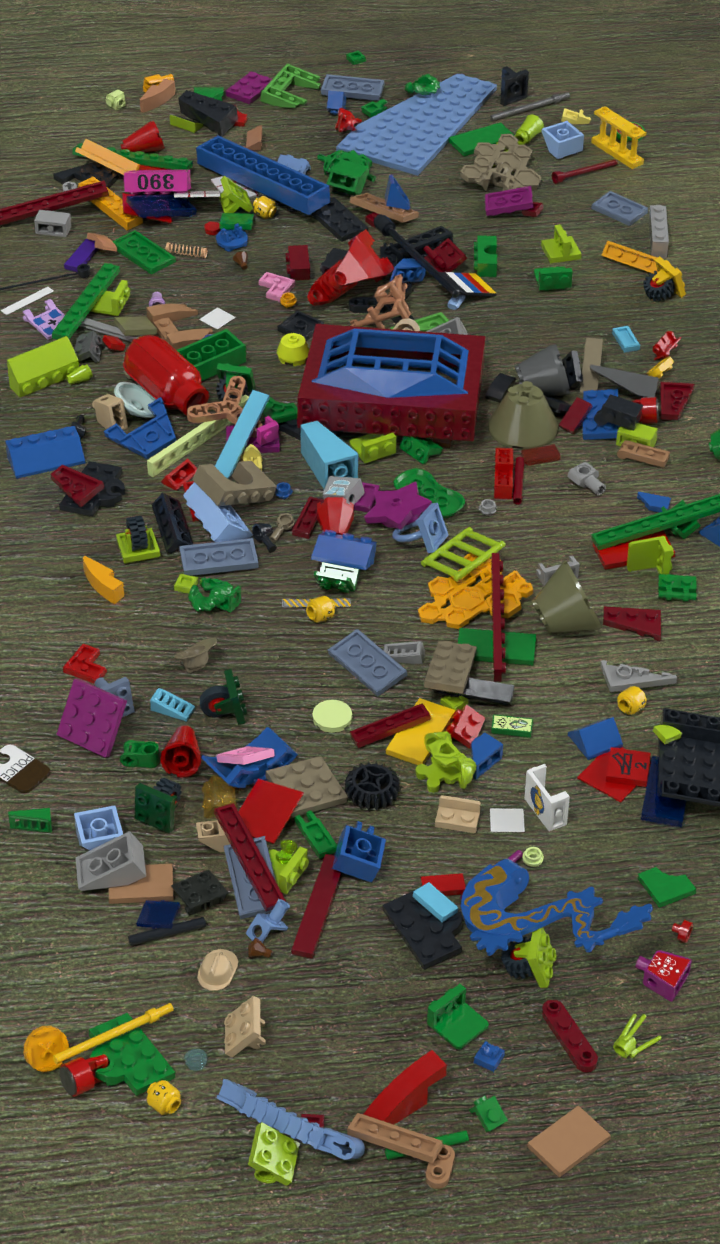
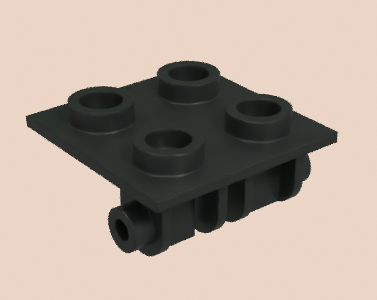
(199, 891)

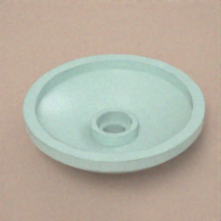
(134, 399)

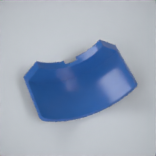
(242, 775)

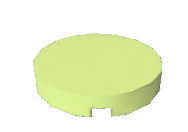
(332, 716)

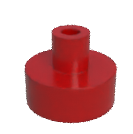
(684, 930)

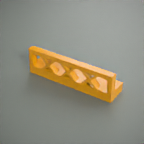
(106, 157)
(630, 257)

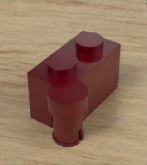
(298, 262)

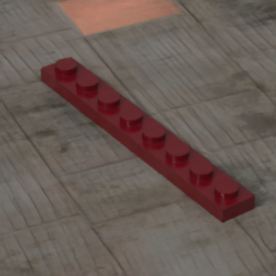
(53, 202)
(497, 622)

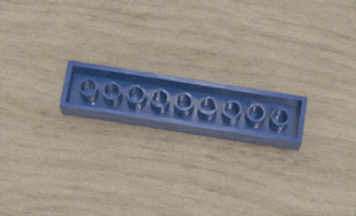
(263, 175)

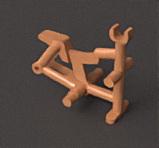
(399, 308)

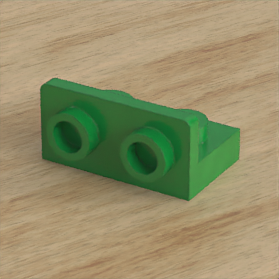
(420, 448)

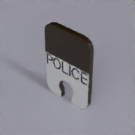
(22, 770)

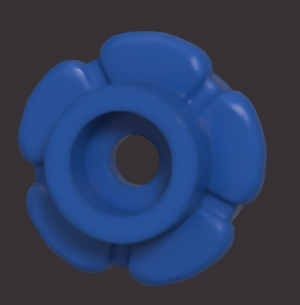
(283, 490)

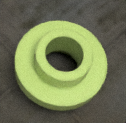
(533, 857)

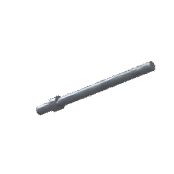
(553, 99)

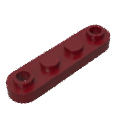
(569, 1035)

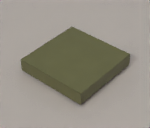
(135, 326)

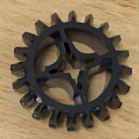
(372, 785)

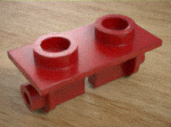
(665, 344)

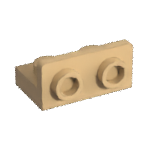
(458, 814)

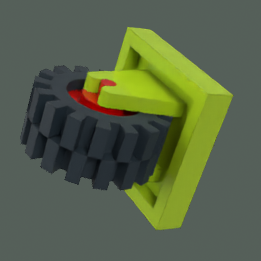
(137, 541)
(531, 956)

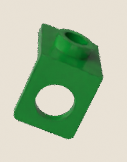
(232, 602)

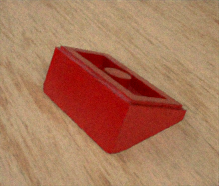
(179, 475)

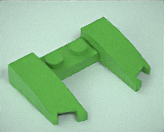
(274, 92)

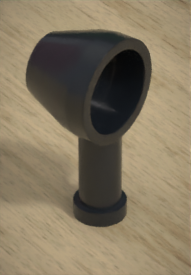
(79, 427)
(262, 533)

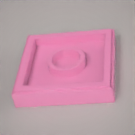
(245, 755)

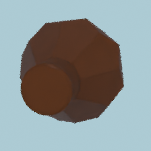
(241, 259)
(257, 949)

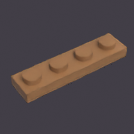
(395, 1138)

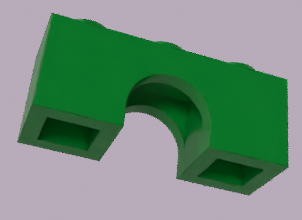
(485, 256)

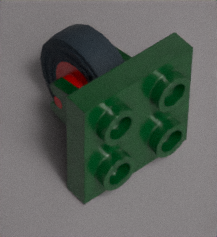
(224, 699)

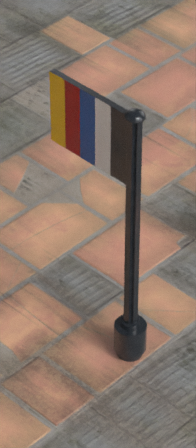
(454, 283)

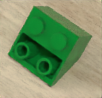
(348, 177)

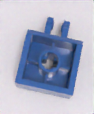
(359, 852)

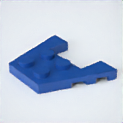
(149, 437)

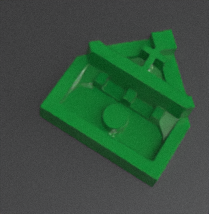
(212, 92)

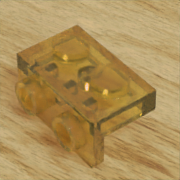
(216, 794)

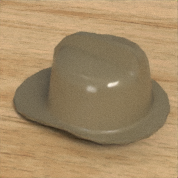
(197, 655)

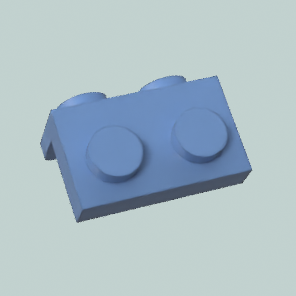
(300, 165)

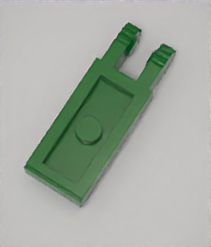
(316, 835)

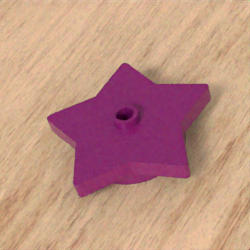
(397, 507)

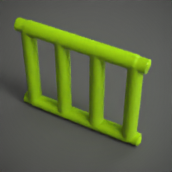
(457, 542)

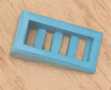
(162, 698)

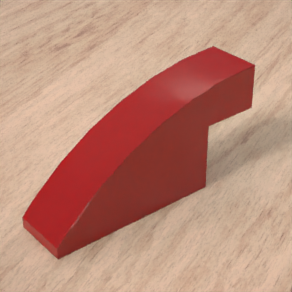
(408, 1090)

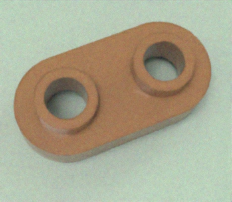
(442, 1165)

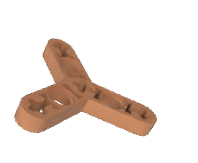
(232, 404)

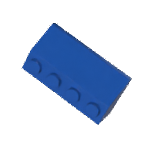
(44, 452)

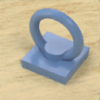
(431, 529)

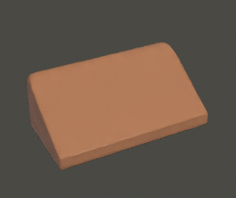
(254, 139)

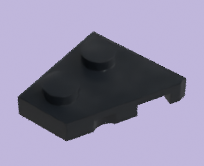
(572, 368)
(557, 405)

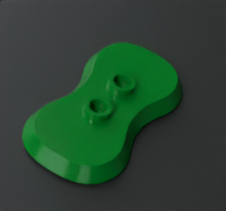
(448, 500)

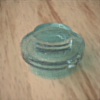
(195, 1059)

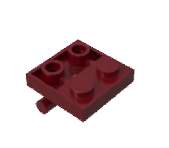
(445, 256)

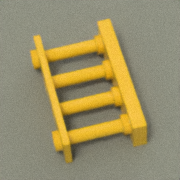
(610, 145)

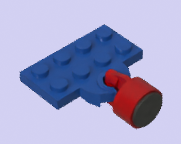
(597, 398)

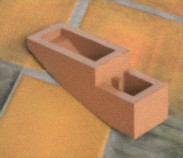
(157, 95)

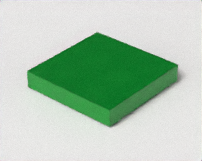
(229, 220)

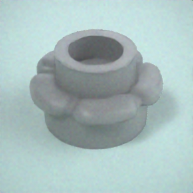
(488, 507)

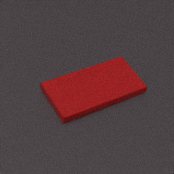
(617, 555)

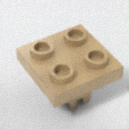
(244, 1027)

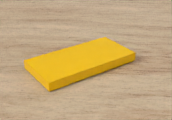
(410, 744)

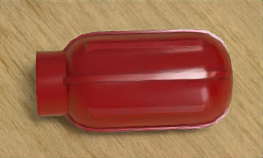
(164, 373)

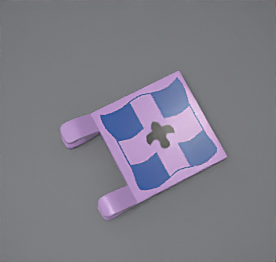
(47, 321)

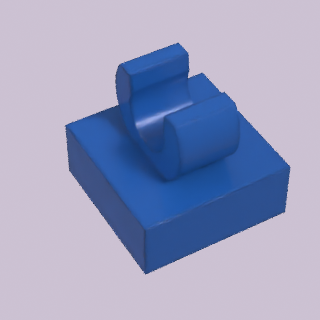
(489, 1056)

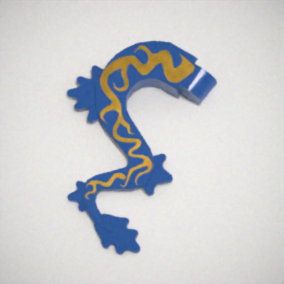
(499, 887)

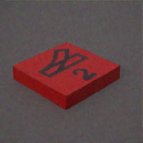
(628, 767)

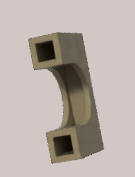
(252, 486)

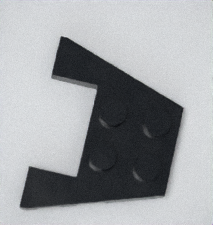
(87, 171)

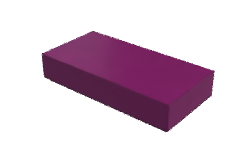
(367, 501)

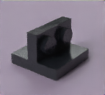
(513, 86)

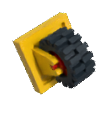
(665, 282)

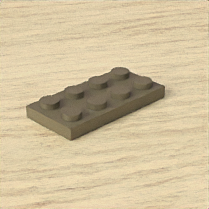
(450, 667)

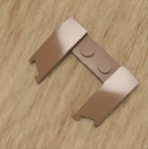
(162, 318)

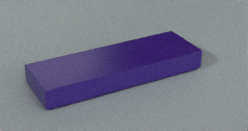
(81, 255)

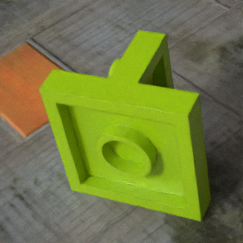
(233, 197)
(560, 247)

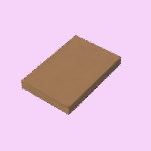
(153, 887)
(568, 1141)

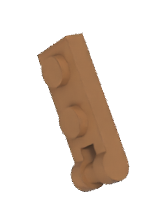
(643, 453)

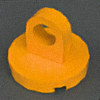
(41, 1047)

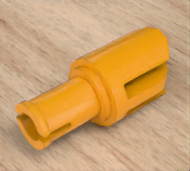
(155, 80)

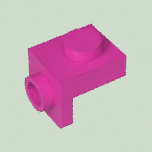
(267, 432)

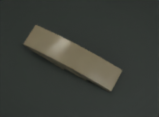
(592, 356)

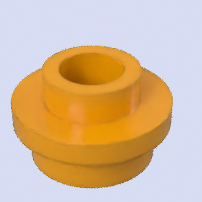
(288, 299)

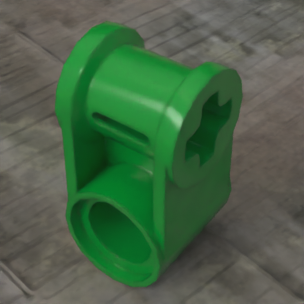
(142, 754)

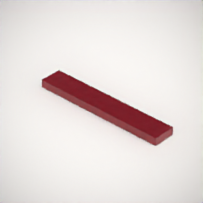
(249, 856)
(317, 909)

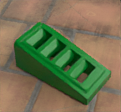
(31, 820)

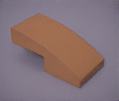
(102, 242)

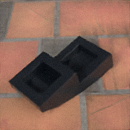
(500, 387)

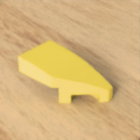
(574, 117)

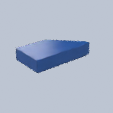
(654, 502)

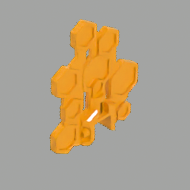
(470, 601)

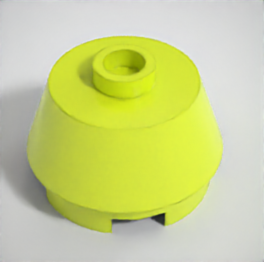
(293, 349)

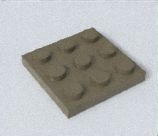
(312, 778)

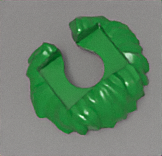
(431, 85)
(218, 594)

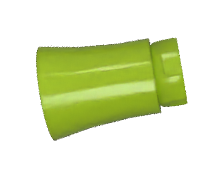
(529, 129)

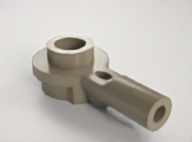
(284, 522)

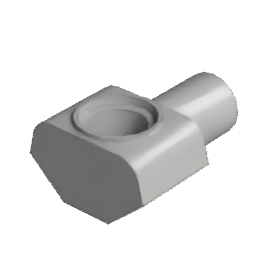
(586, 476)

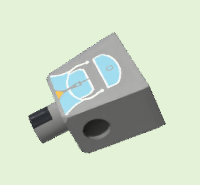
(344, 487)

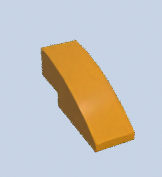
(103, 580)

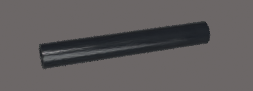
(159, 933)

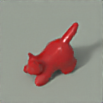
(346, 120)

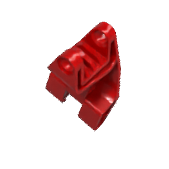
(357, 265)

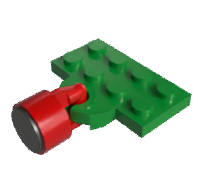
(123, 1058)

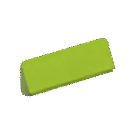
(185, 123)

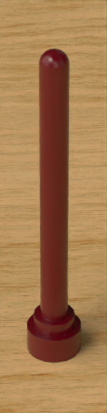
(559, 176)

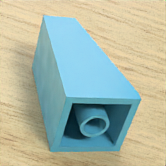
(327, 453)

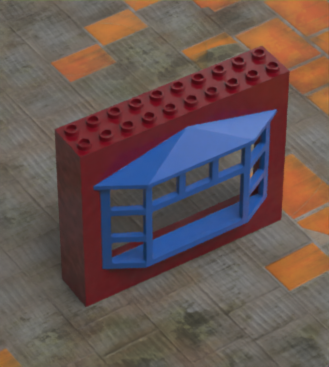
(392, 399)

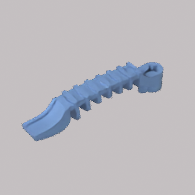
(288, 1123)

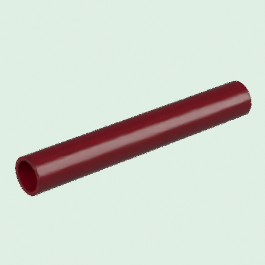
(518, 480)

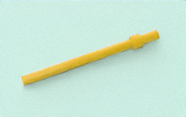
(149, 1017)

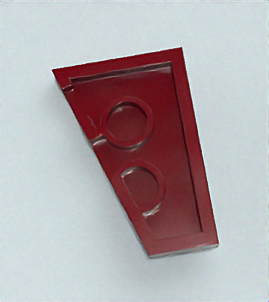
(635, 619)

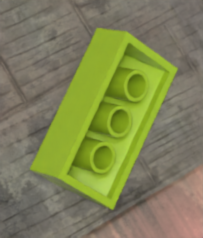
(41, 367)

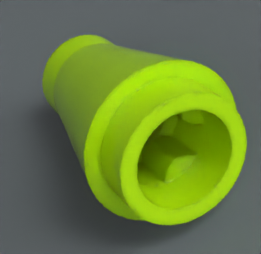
(81, 374)

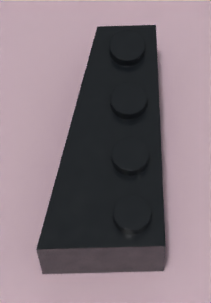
(208, 111)

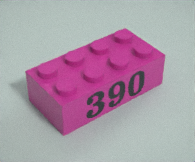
(157, 180)

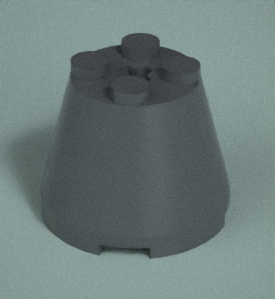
(545, 372)

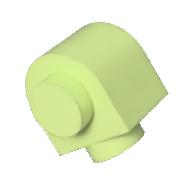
(116, 99)

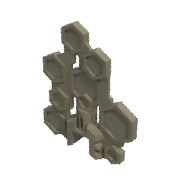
(506, 162)

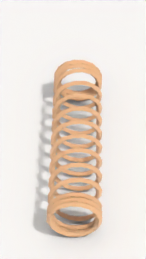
(170, 246)

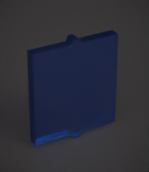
(158, 914)

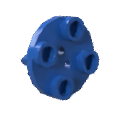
(232, 238)

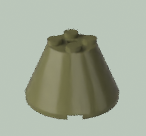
(523, 418)
(564, 604)

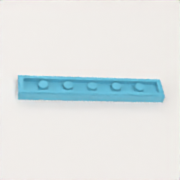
(241, 433)

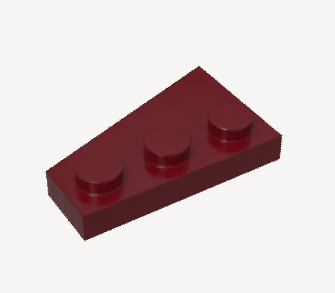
(674, 399)
(76, 484)

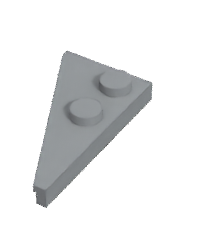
(625, 676)

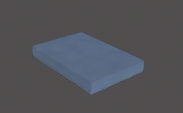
(619, 208)

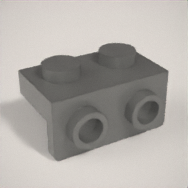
(88, 346)

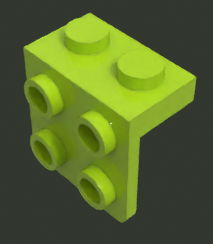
(113, 302)
(374, 446)
(650, 554)
(288, 874)

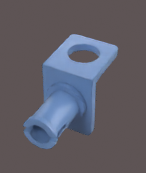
(269, 921)

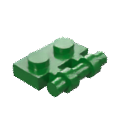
(677, 587)

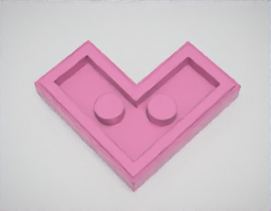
(277, 284)

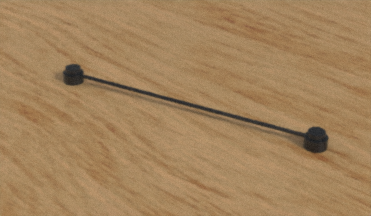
(83, 271)

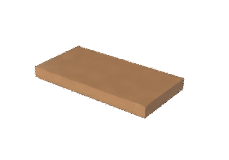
(379, 206)

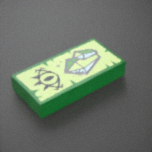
(512, 726)

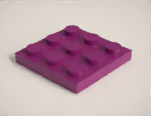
(91, 717)

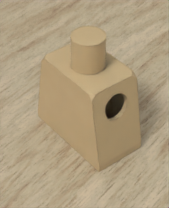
(110, 411)

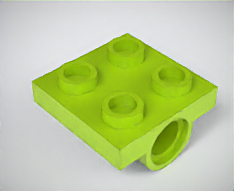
(273, 1155)

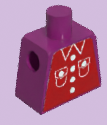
(664, 973)

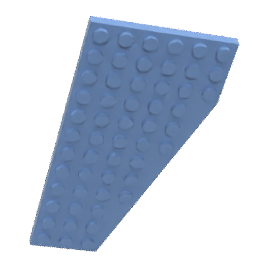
(419, 127)

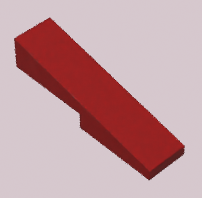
(503, 473)

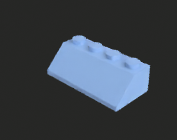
(220, 521)

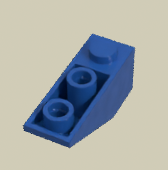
(410, 270)

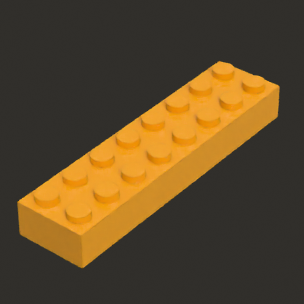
(113, 207)

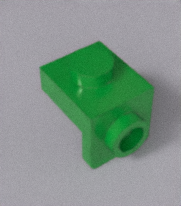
(488, 1112)

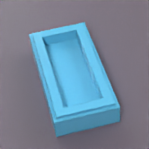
(626, 339)
(435, 902)

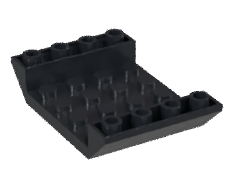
(690, 765)

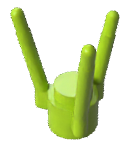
(625, 1044)

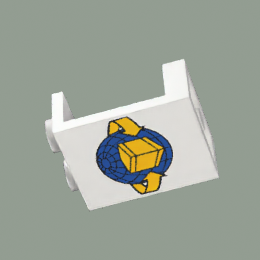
(549, 809)

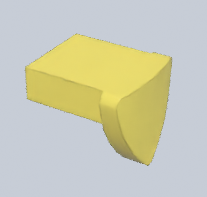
(252, 454)

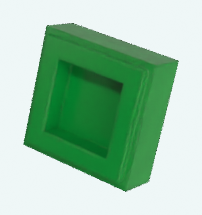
(355, 57)

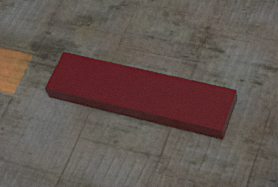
(390, 725)

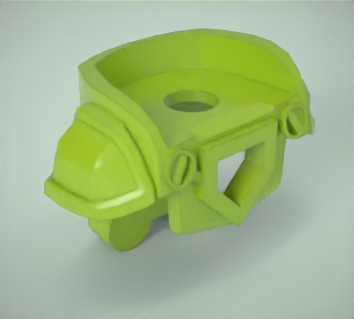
(446, 762)

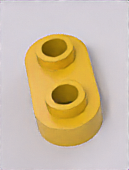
(664, 365)

